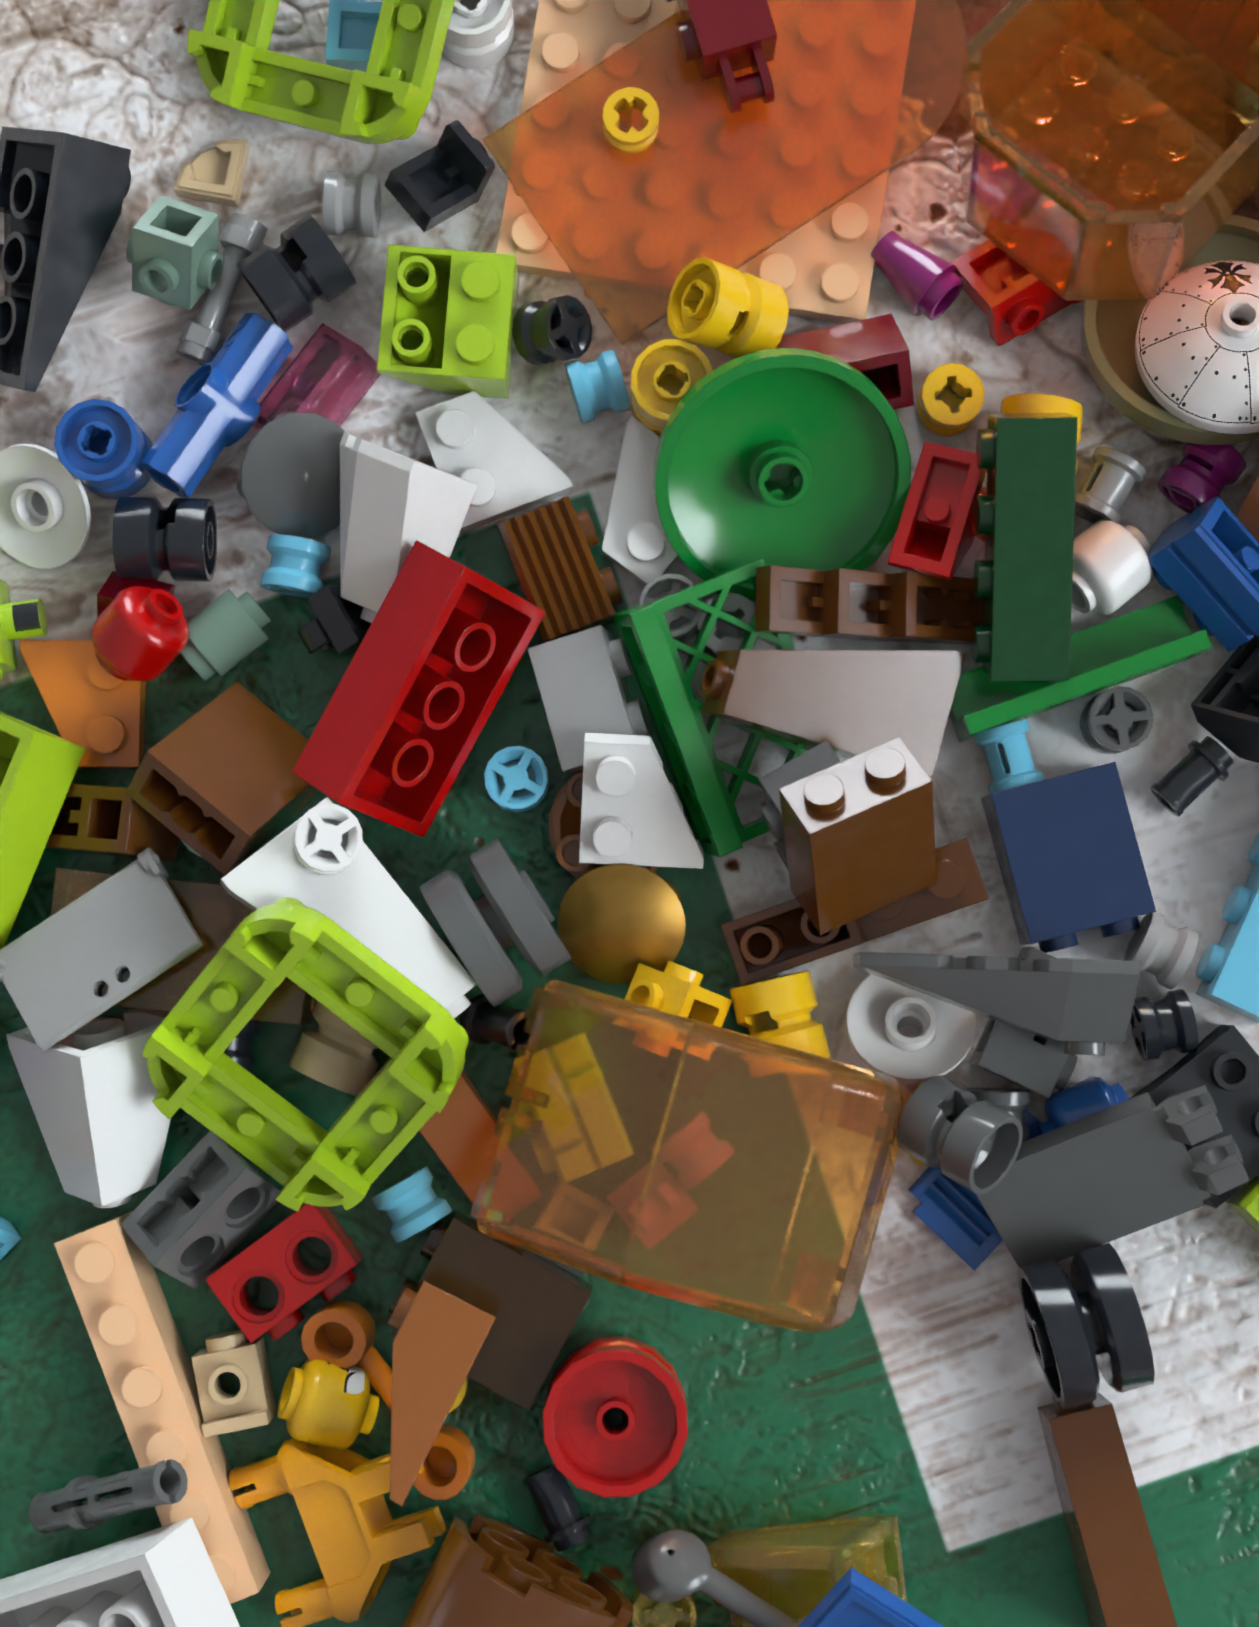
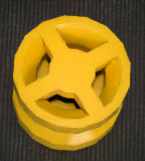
(948, 413)

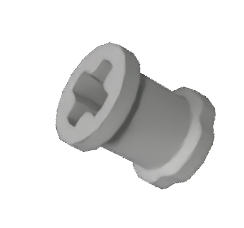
(1108, 485)

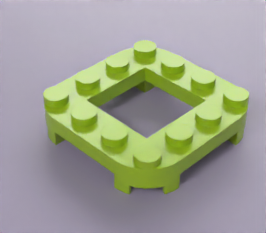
(320, 97)
(357, 986)

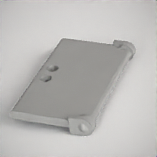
(88, 943)

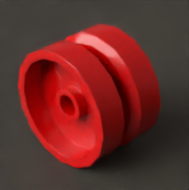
(607, 1456)

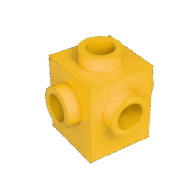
(678, 993)

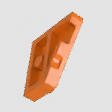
(89, 702)

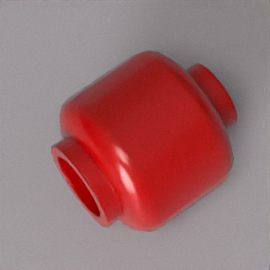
(140, 633)

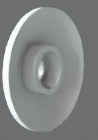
(31, 529)
(883, 1007)

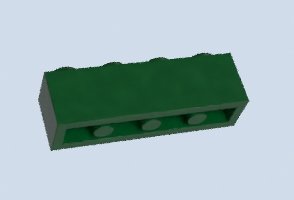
(1027, 546)

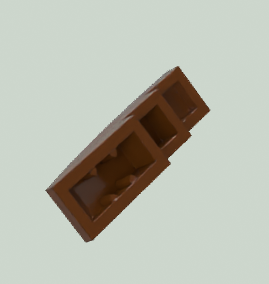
(866, 605)

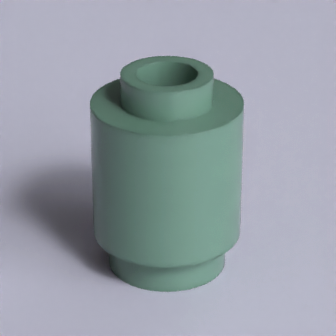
(224, 634)

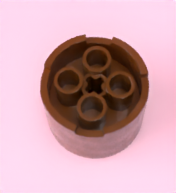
(511, 1579)

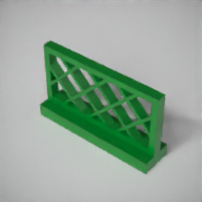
(678, 715)

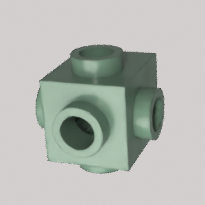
(175, 252)

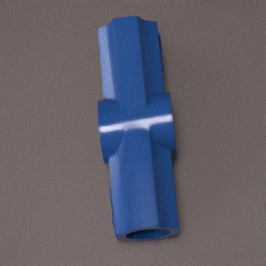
(217, 405)

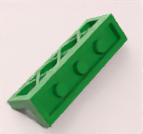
(1098, 661)

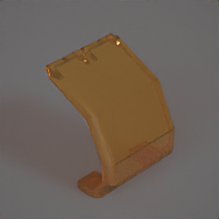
(691, 1160)

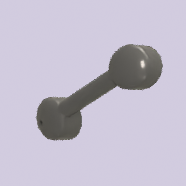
(689, 1570)

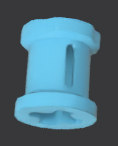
(1008, 756)

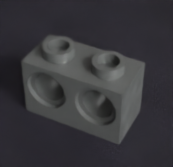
(201, 1211)

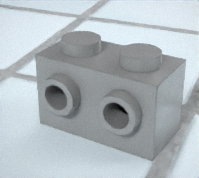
(586, 691)

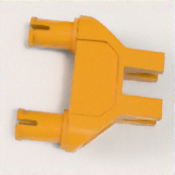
(345, 1522)

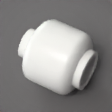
(1108, 567)

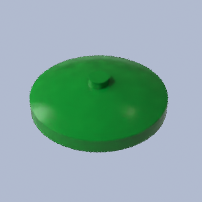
(781, 465)

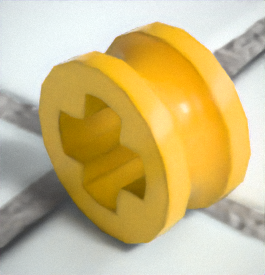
(628, 100)

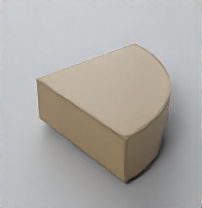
(215, 174)

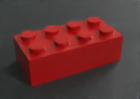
(418, 691)

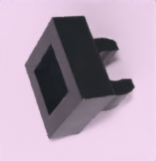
(336, 624)

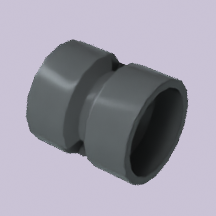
(961, 1135)

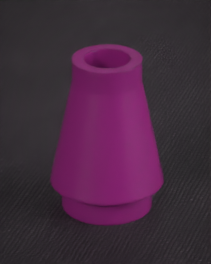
(917, 275)

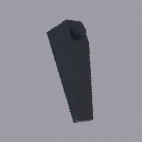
(58, 212)

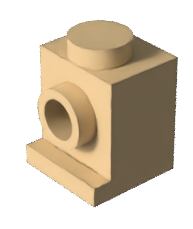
(254, 1402)

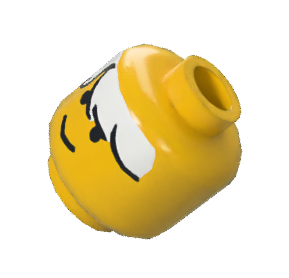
(327, 1404)

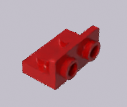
(1006, 292)

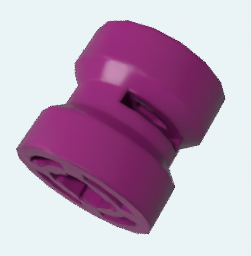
(1201, 475)

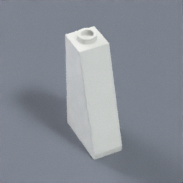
(365, 905)

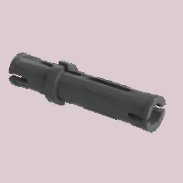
(149, 1485)

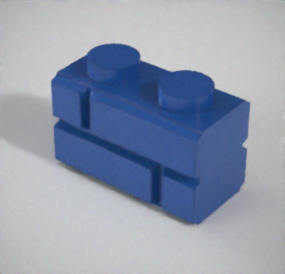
(1213, 570)

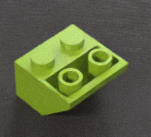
(449, 319)

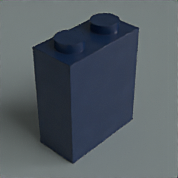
(1069, 857)

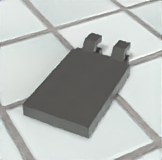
(1112, 1176)

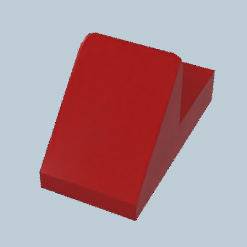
(938, 512)

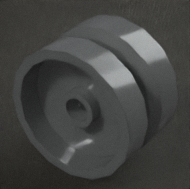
(493, 923)

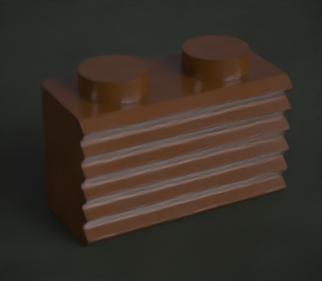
(558, 569)

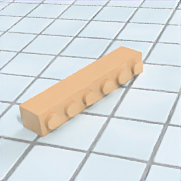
(159, 1394)

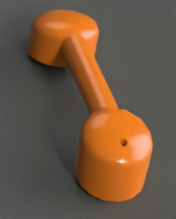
(345, 1337)

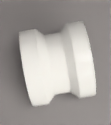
(331, 823)

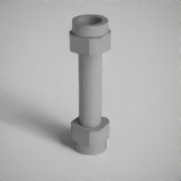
(202, 339)

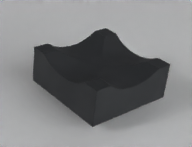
(1232, 1077)

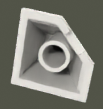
(384, 510)
(97, 1105)

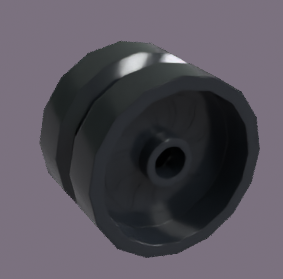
(1086, 1325)

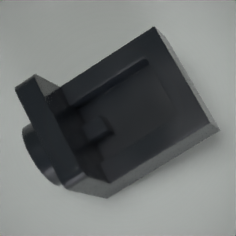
(442, 178)

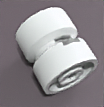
(479, 32)

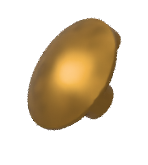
(621, 919)

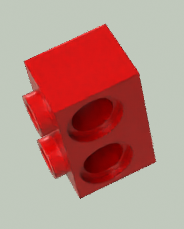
(279, 1259)

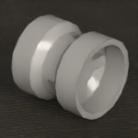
(667, 584)

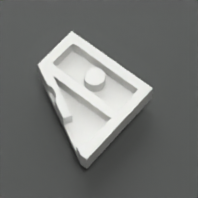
(484, 448)
(633, 528)
(631, 807)

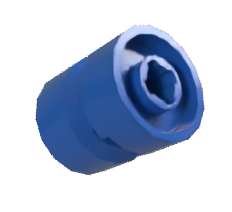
(103, 448)

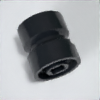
(296, 273)
(165, 539)

